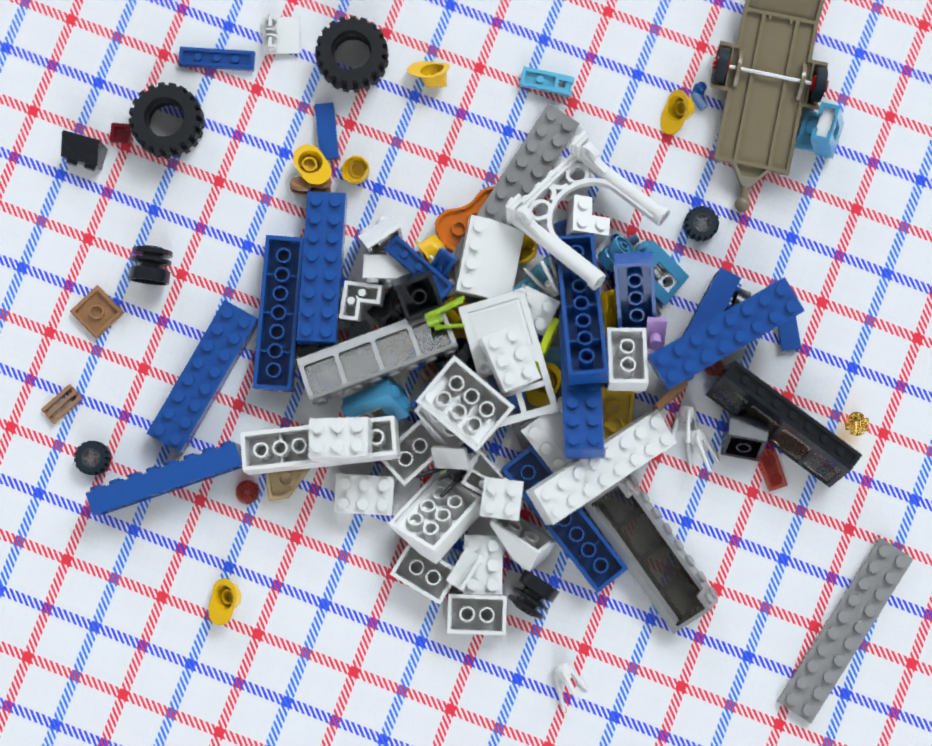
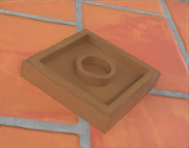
(97, 312)
(669, 396)

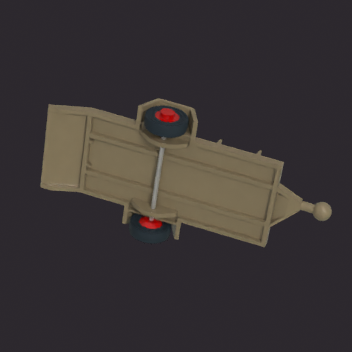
(767, 88)

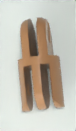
(301, 187)

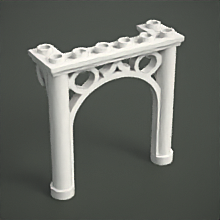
(584, 158)

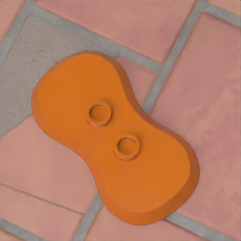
(452, 223)

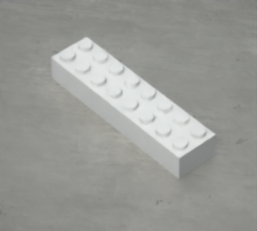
(289, 447)
(587, 478)

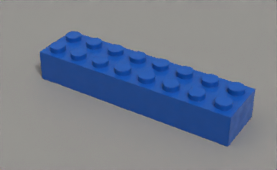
(322, 269)
(278, 314)
(582, 318)
(725, 333)
(203, 377)
(581, 413)
(165, 479)
(574, 532)

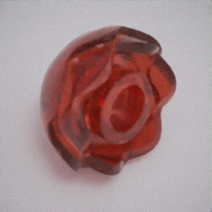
(253, 493)

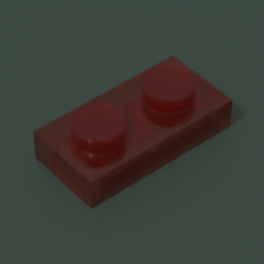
(772, 470)

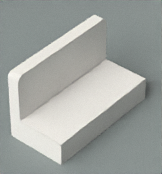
(453, 457)
(464, 568)

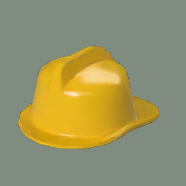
(431, 73)
(676, 111)
(312, 164)
(430, 246)
(538, 396)
(223, 601)

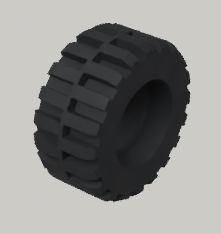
(352, 30)
(153, 100)

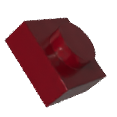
(120, 133)

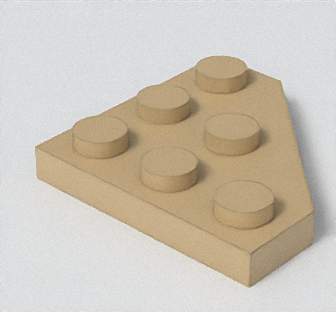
(283, 484)

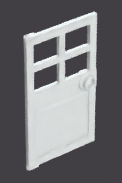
(496, 314)

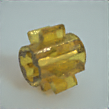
(856, 423)

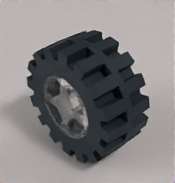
(706, 218)
(88, 453)

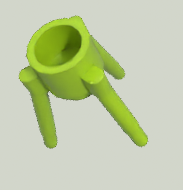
(435, 317)

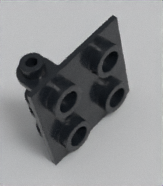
(389, 313)

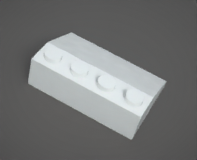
(488, 258)
(465, 403)
(547, 437)
(435, 522)

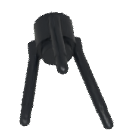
(455, 474)

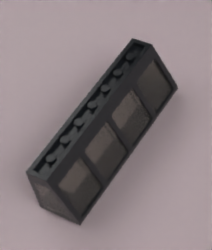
(789, 426)

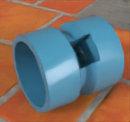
(617, 245)

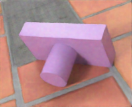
(655, 333)

